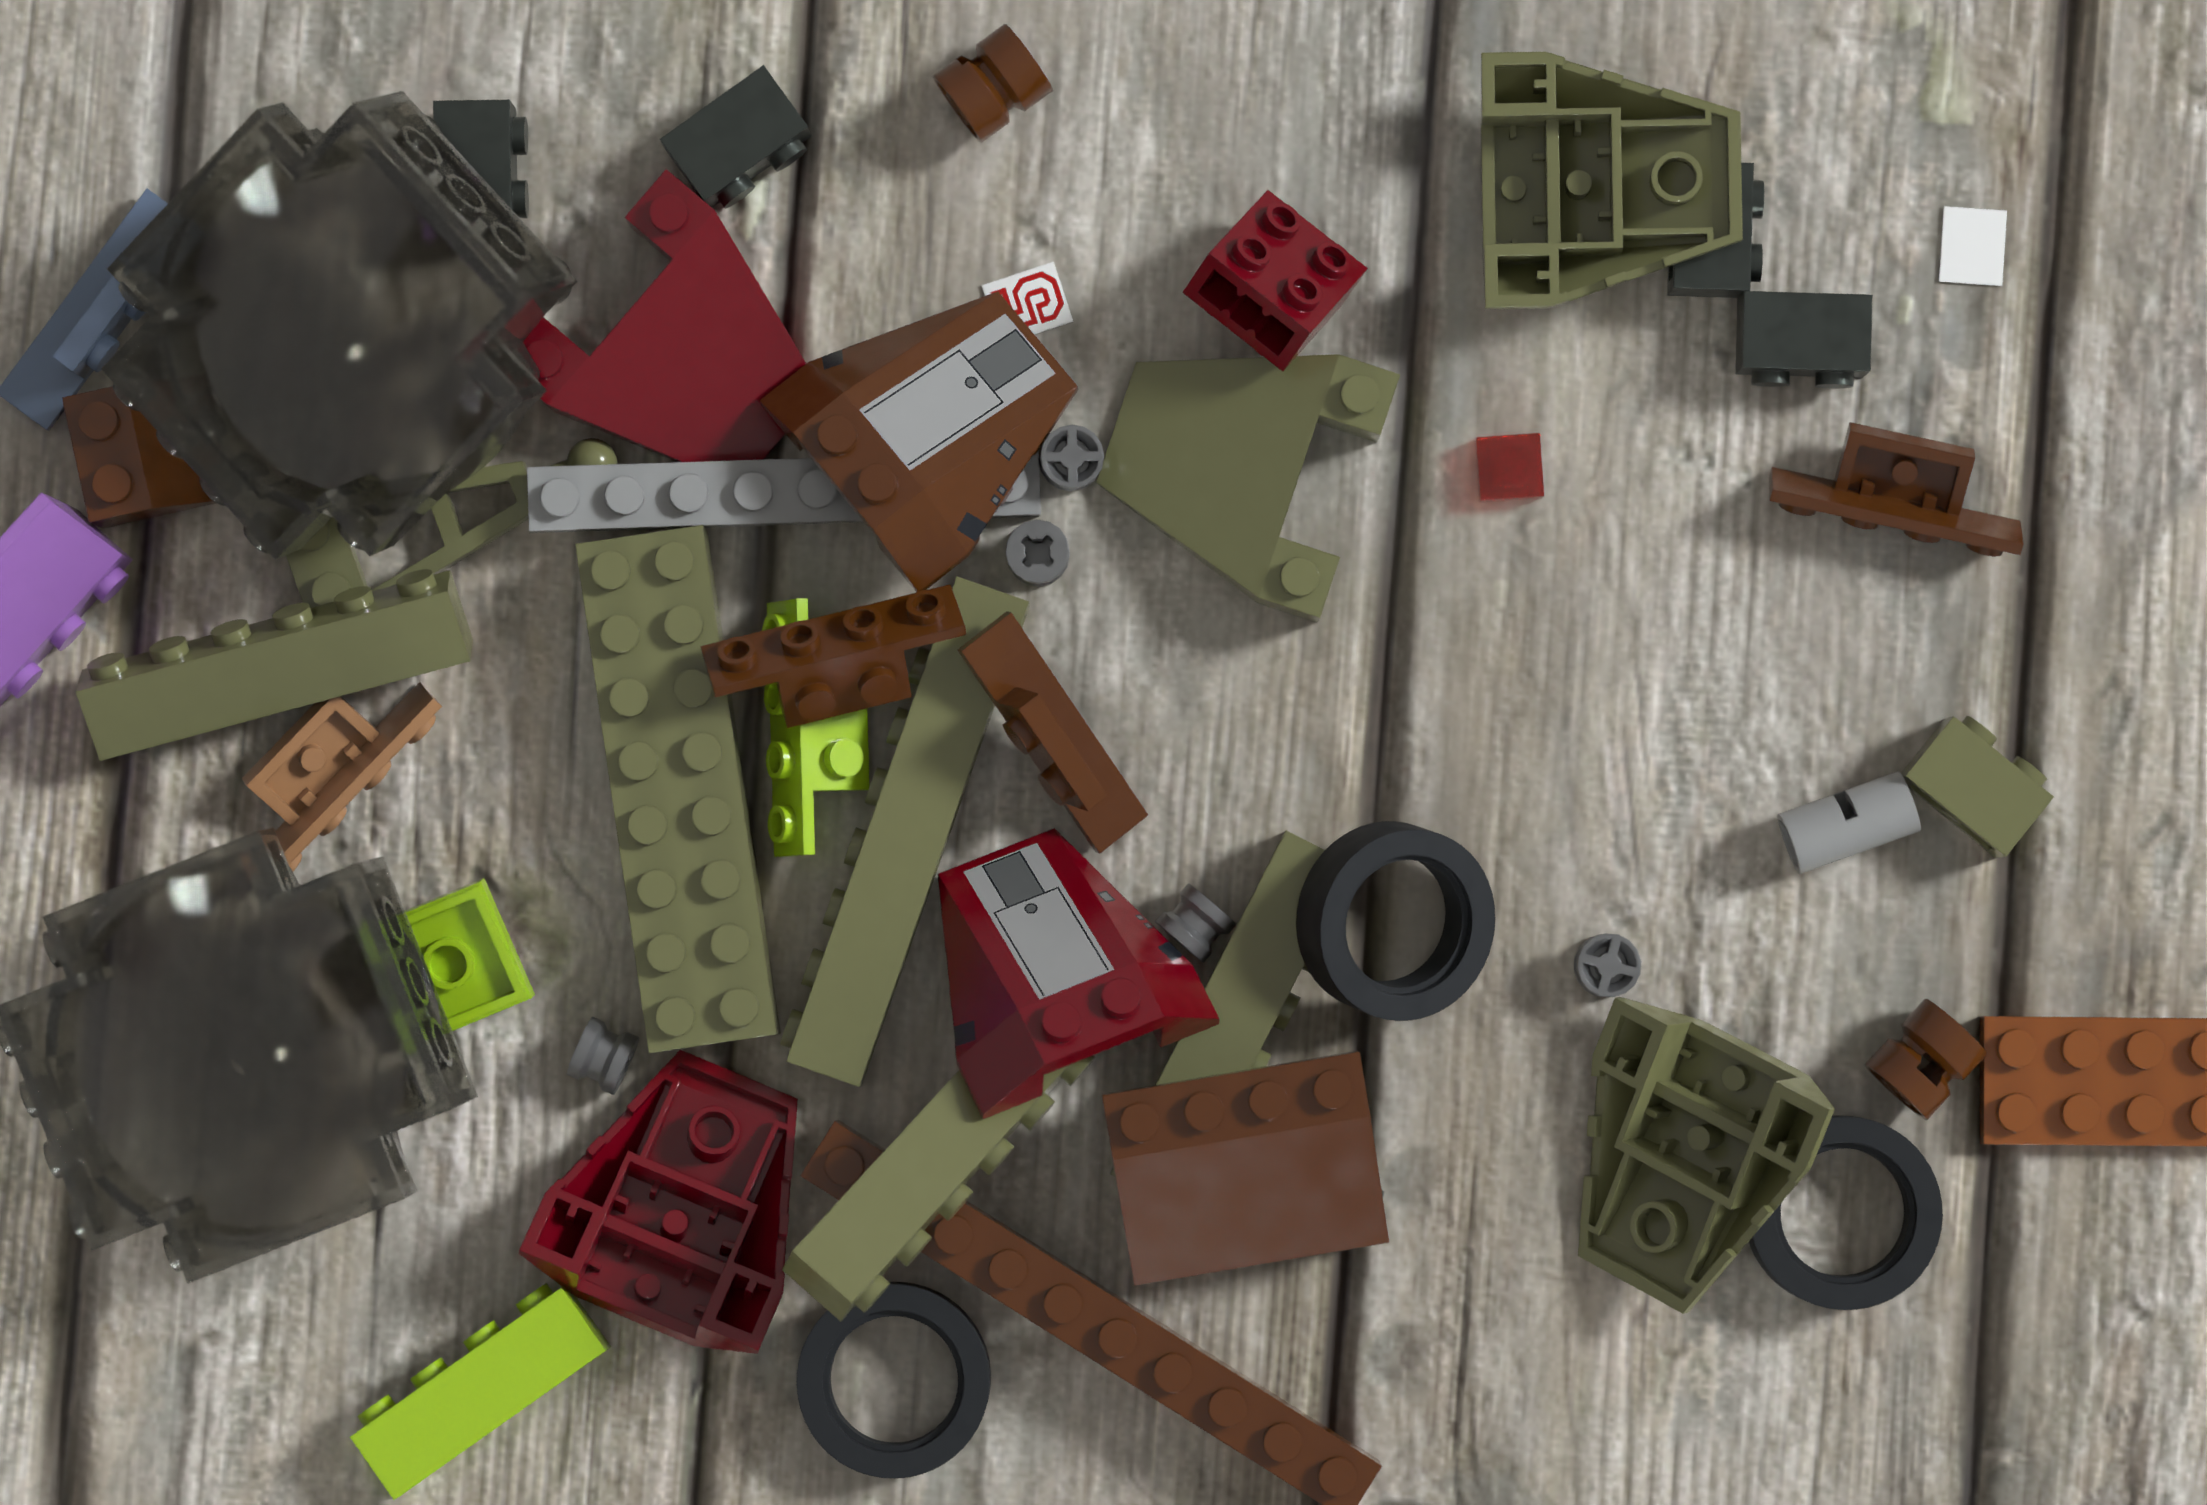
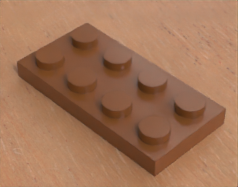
(2093, 1081)

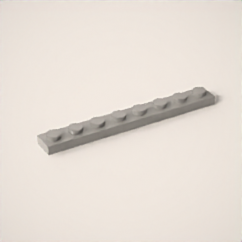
(709, 495)

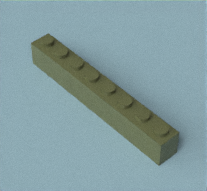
(898, 852)

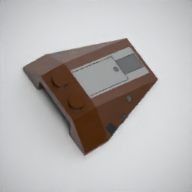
(927, 427)

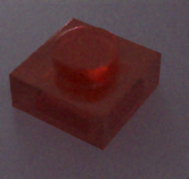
(1509, 467)

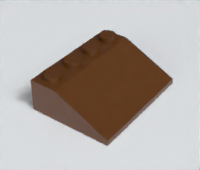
(1246, 1168)

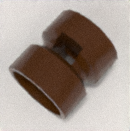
(993, 83)
(1938, 1039)

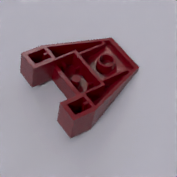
(689, 353)

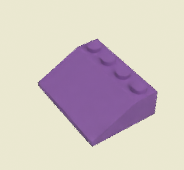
(49, 577)

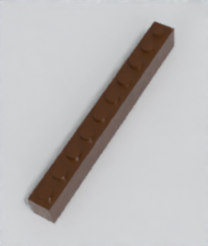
(1122, 1338)

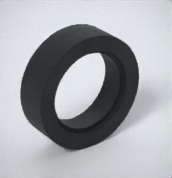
(1465, 934)
(1912, 1249)
(895, 1458)

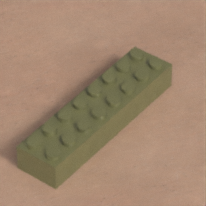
(677, 791)

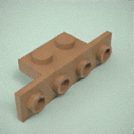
(329, 760)

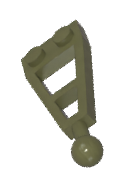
(331, 565)

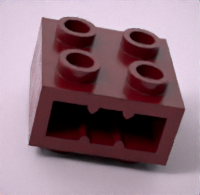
(1274, 280)

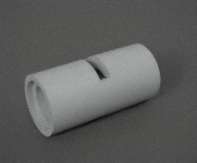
(1849, 822)

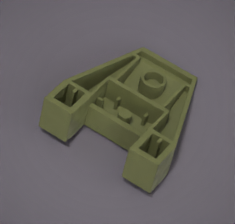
(1218, 453)

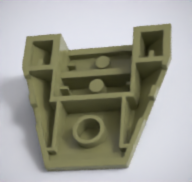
(1596, 179)
(1688, 1149)

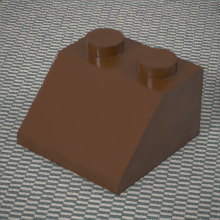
(124, 465)

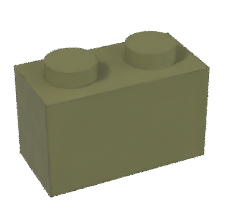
(1977, 785)

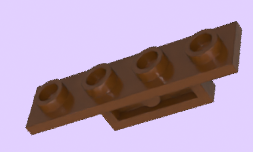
(1899, 485)
(837, 658)
(1052, 732)

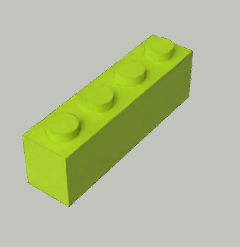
(478, 1391)

